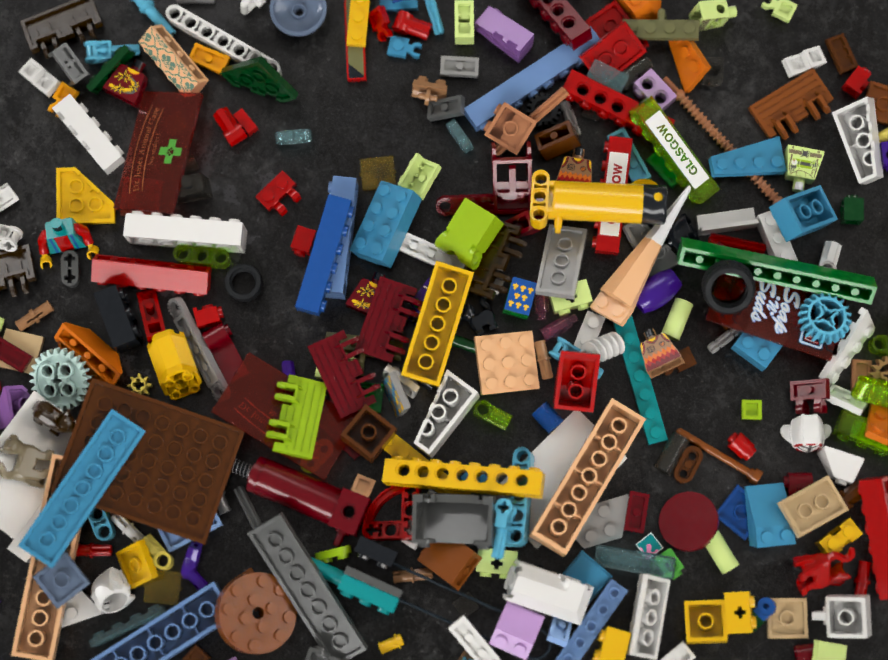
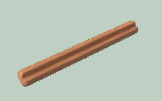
(542, 111)

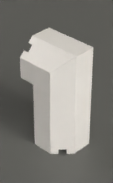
(547, 592)

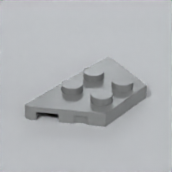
(604, 522)

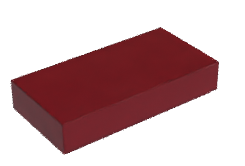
(14, 356)

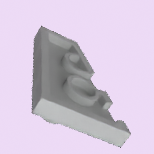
(666, 258)

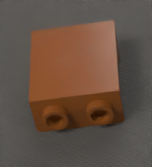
(450, 562)

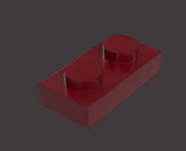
(636, 512)

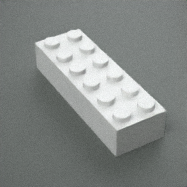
(175, 231)

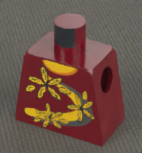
(128, 83)
(363, 294)

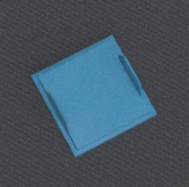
(588, 572)

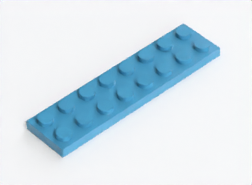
(82, 488)

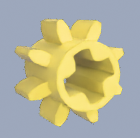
(136, 381)

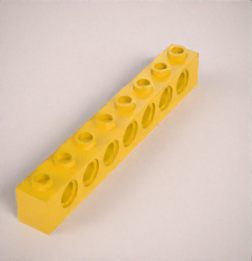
(395, 465)

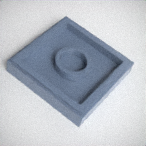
(62, 581)

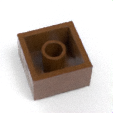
(368, 433)

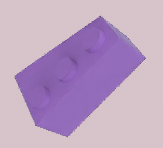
(505, 33)

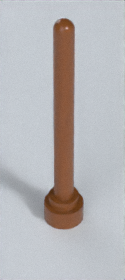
(752, 474)

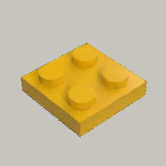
(137, 564)

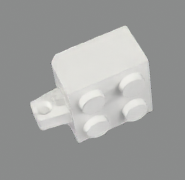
(846, 616)

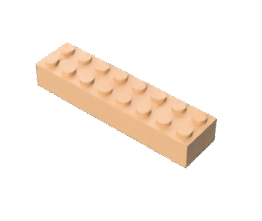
(587, 477)

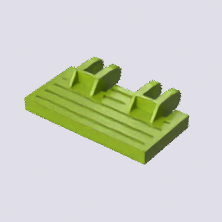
(300, 418)

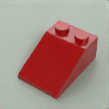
(576, 381)

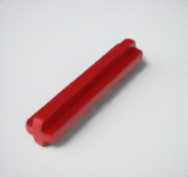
(737, 243)

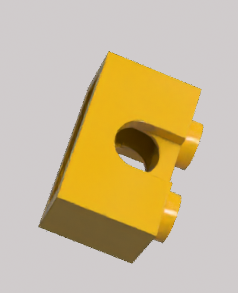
(847, 534)

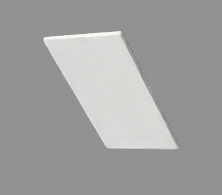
(554, 459)
(17, 498)

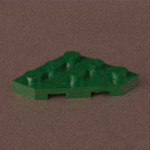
(260, 78)

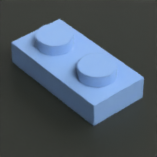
(559, 631)

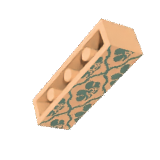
(173, 60)

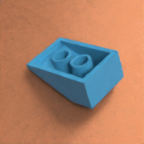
(764, 518)

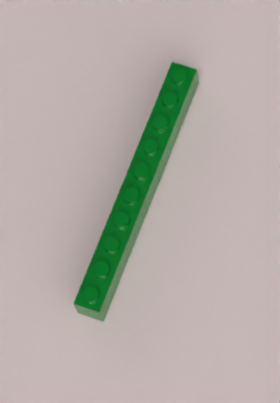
(781, 271)

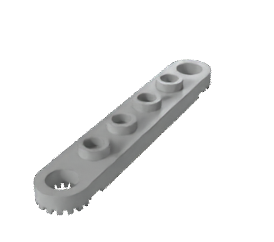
(202, 355)

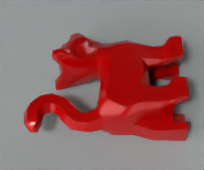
(818, 571)

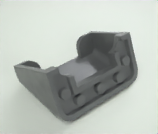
(453, 519)

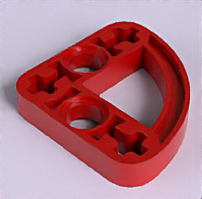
(401, 526)

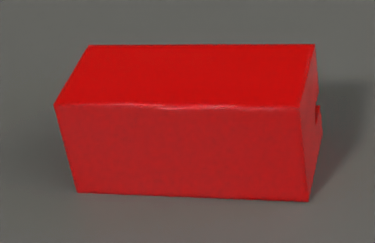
(245, 121)

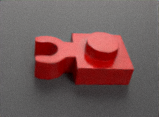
(379, 20)

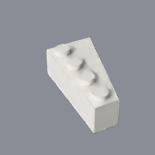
(446, 412)

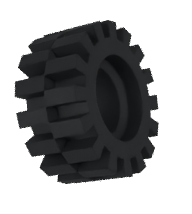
(547, 121)

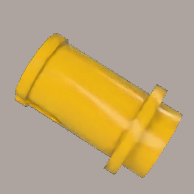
(391, 643)

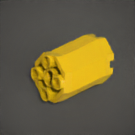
(174, 364)

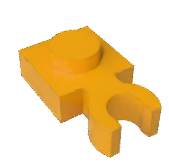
(61, 92)

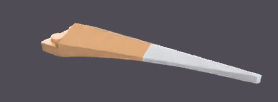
(622, 290)

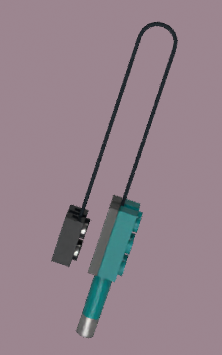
(379, 593)

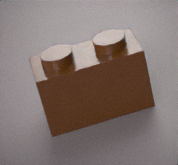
(557, 140)

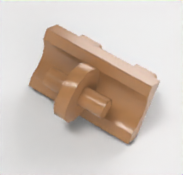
(429, 91)

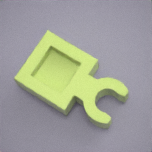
(782, 9)

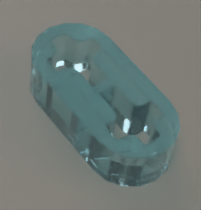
(293, 136)
(459, 136)

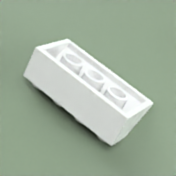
(648, 616)

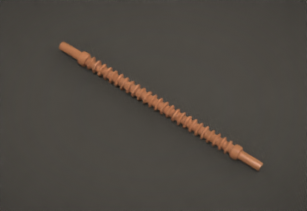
(718, 136)

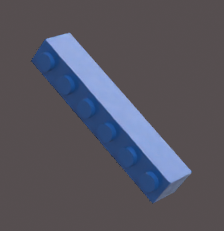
(324, 255)

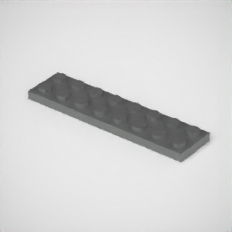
(307, 588)

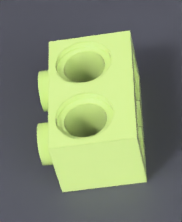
(464, 22)

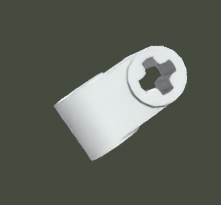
(8, 238)

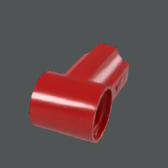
(407, 24)
(231, 129)

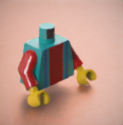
(63, 236)

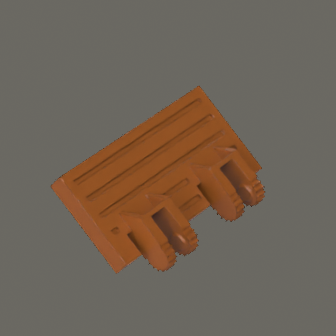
(789, 104)

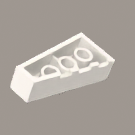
(88, 133)
(861, 139)

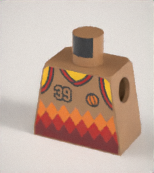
(576, 167)
(659, 353)

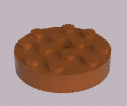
(236, 619)

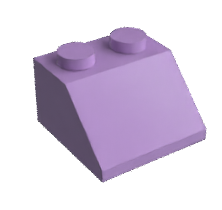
(516, 630)

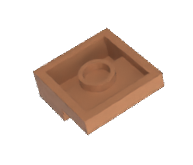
(509, 127)

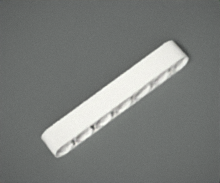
(216, 37)

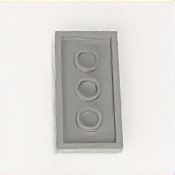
(561, 262)

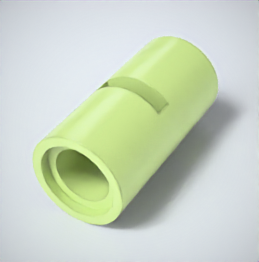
(677, 319)
(721, 553)

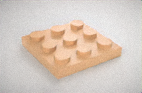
(506, 362)

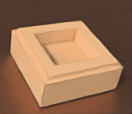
(363, 485)

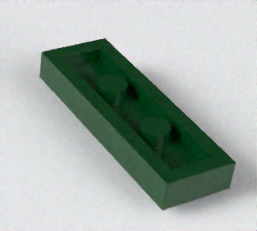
(121, 56)

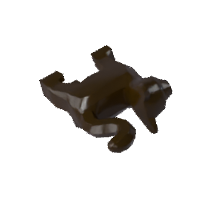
(53, 418)

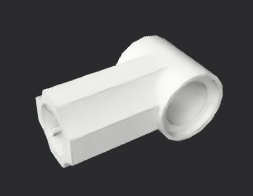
(830, 254)

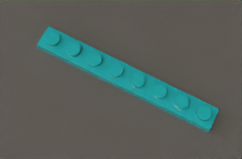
(641, 383)

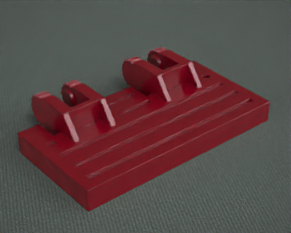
(385, 318)
(341, 375)

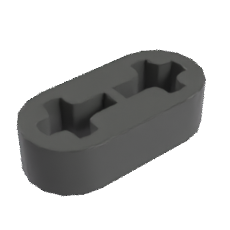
(65, 268)

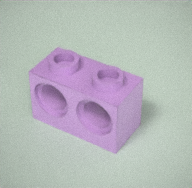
(658, 89)

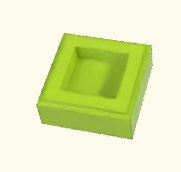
(751, 409)

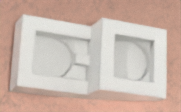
(804, 61)
(39, 77)

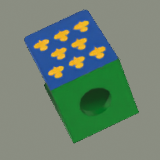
(519, 298)

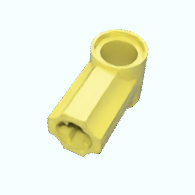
(157, 551)

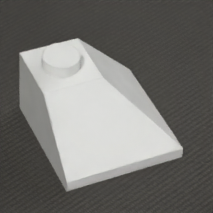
(840, 465)

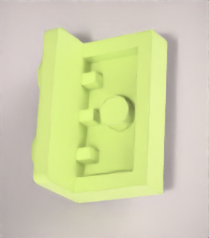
(419, 175)

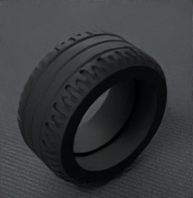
(729, 306)

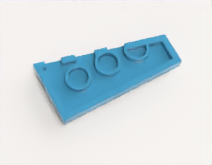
(752, 160)

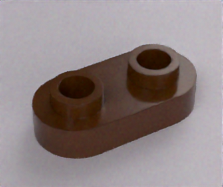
(688, 465)

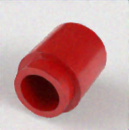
(741, 445)

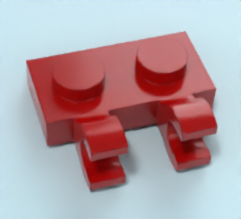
(276, 190)

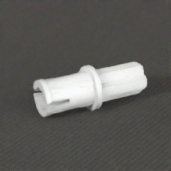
(127, 527)

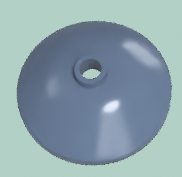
(285, 18)

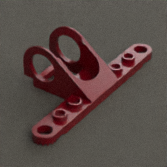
(507, 196)

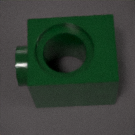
(852, 210)

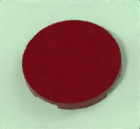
(688, 521)

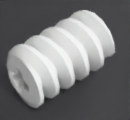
(607, 346)

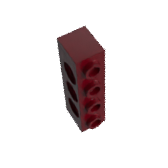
(568, 17)

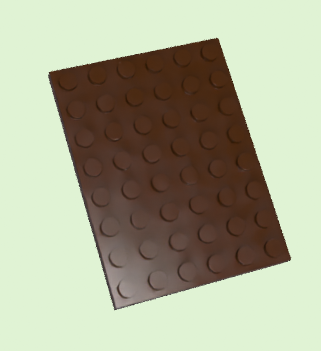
(174, 470)

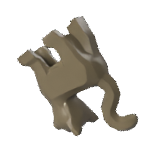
(26, 462)

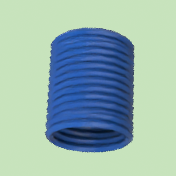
(547, 417)

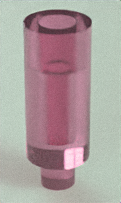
(541, 305)
(558, 326)

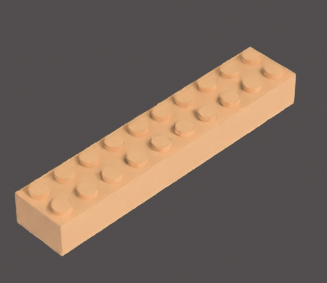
(39, 619)

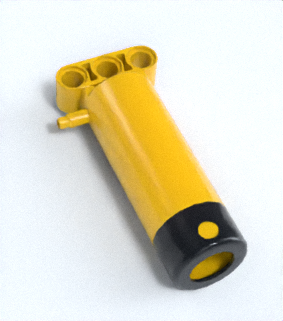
(595, 202)

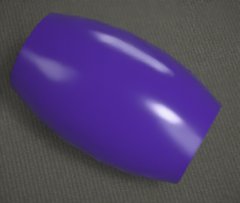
(658, 290)

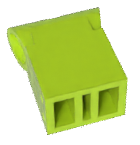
(469, 233)

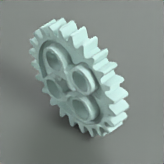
(76, 378)

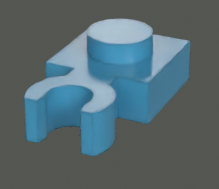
(400, 47)

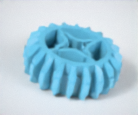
(820, 304)

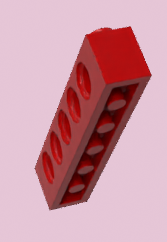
(611, 97)

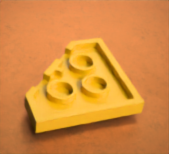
(81, 199)

